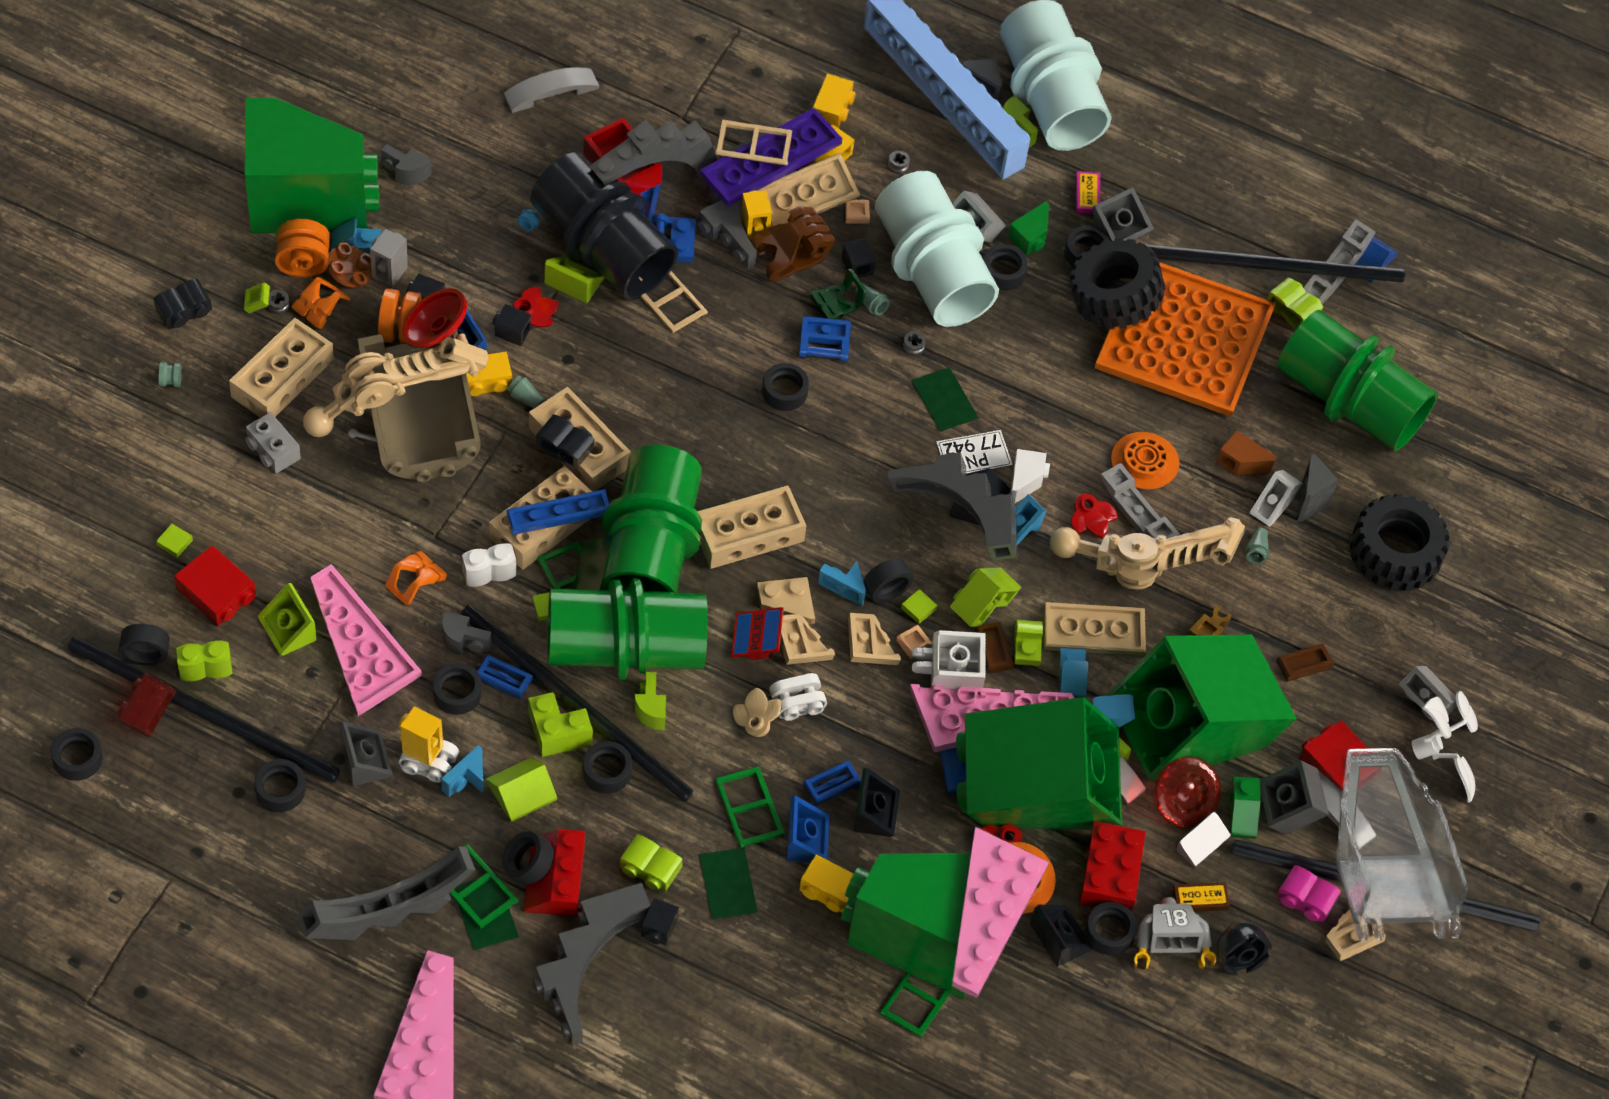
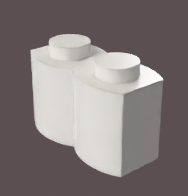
(493, 564)

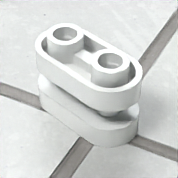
(799, 696)
(437, 769)

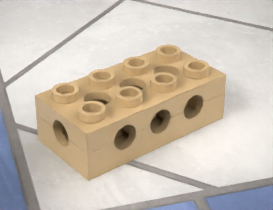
(281, 369)
(609, 454)
(751, 527)
(536, 543)

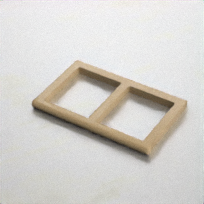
(756, 128)
(654, 306)

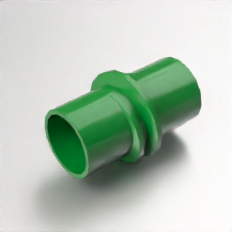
(1357, 380)
(653, 519)
(627, 628)

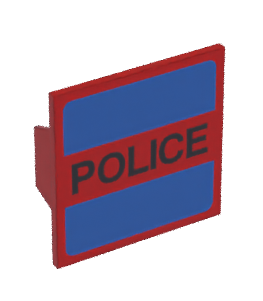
(757, 633)

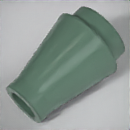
(874, 300)
(525, 392)
(1257, 548)

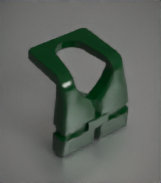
(830, 298)

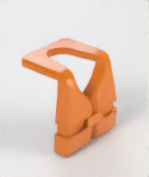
(314, 308)
(426, 574)

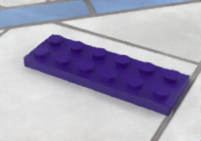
(734, 176)

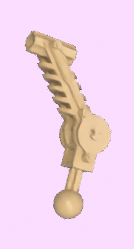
(376, 378)
(1140, 558)

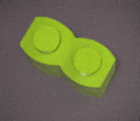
(1293, 302)
(204, 661)
(651, 863)

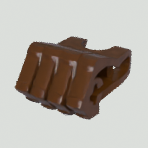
(796, 244)

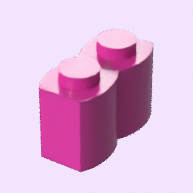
(1309, 894)

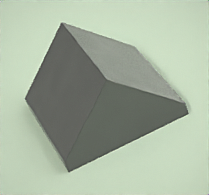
(1122, 216)
(1316, 488)
(364, 753)

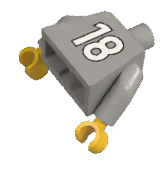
(1174, 930)

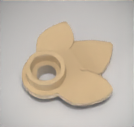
(757, 709)

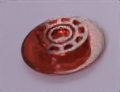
(1184, 791)

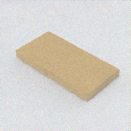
(815, 186)
(1095, 628)

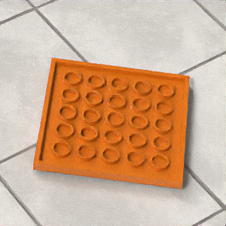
(1193, 343)

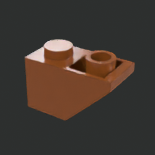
(1245, 457)

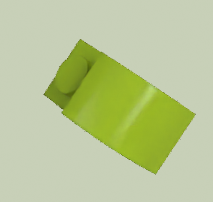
(1020, 114)
(1028, 642)
(648, 706)

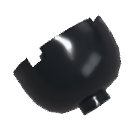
(1243, 948)

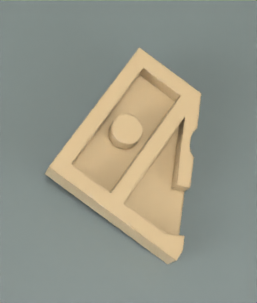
(787, 593)
(869, 641)
(801, 642)
(1344, 940)

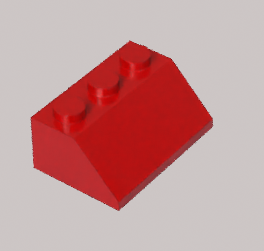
(560, 888)

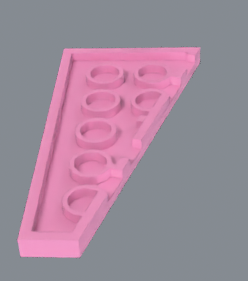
(365, 649)
(945, 709)
(995, 896)
(423, 1047)

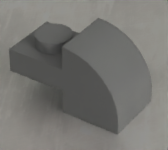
(408, 168)
(459, 634)

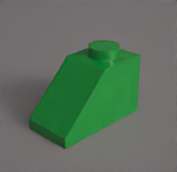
(1030, 230)
(1244, 807)

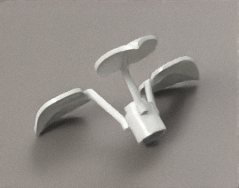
(1432, 743)

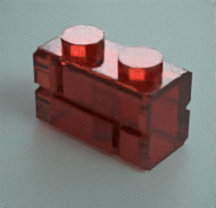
(146, 704)

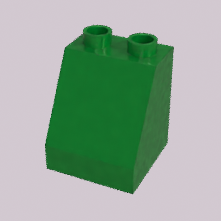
(304, 168)
(1203, 701)
(1041, 766)
(910, 913)

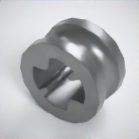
(895, 167)
(279, 308)
(914, 336)

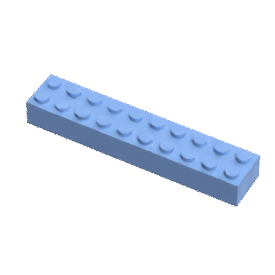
(948, 85)

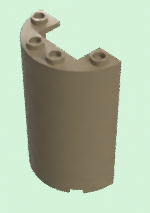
(429, 427)

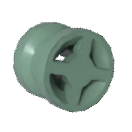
(170, 374)

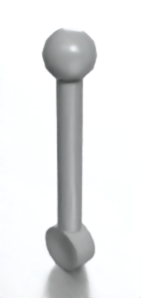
(354, 433)

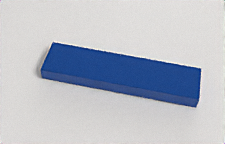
(557, 512)

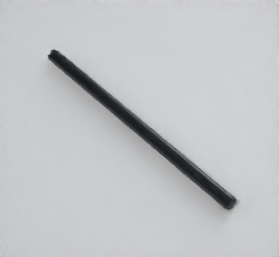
(1278, 263)
(576, 702)
(210, 712)
(1330, 871)

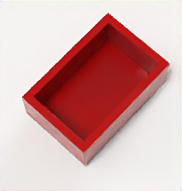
(606, 139)
(1112, 865)

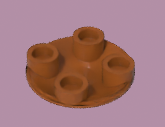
(350, 265)

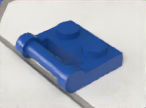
(681, 234)
(825, 332)

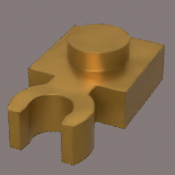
(1210, 626)

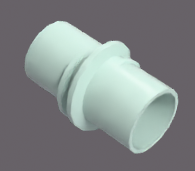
(1055, 75)
(936, 248)

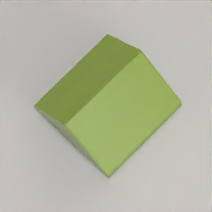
(572, 278)
(288, 621)
(522, 788)

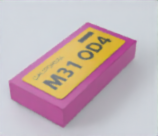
(1087, 191)

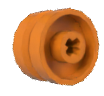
(302, 248)
(393, 314)

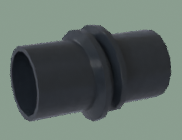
(604, 226)

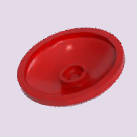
(434, 318)

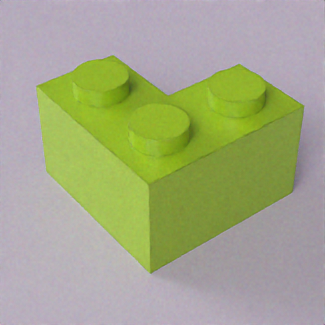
(983, 593)
(558, 731)

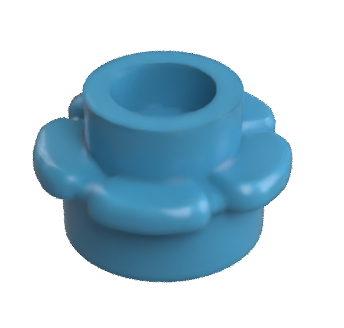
(528, 220)

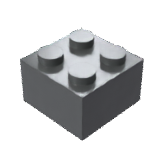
(1293, 797)

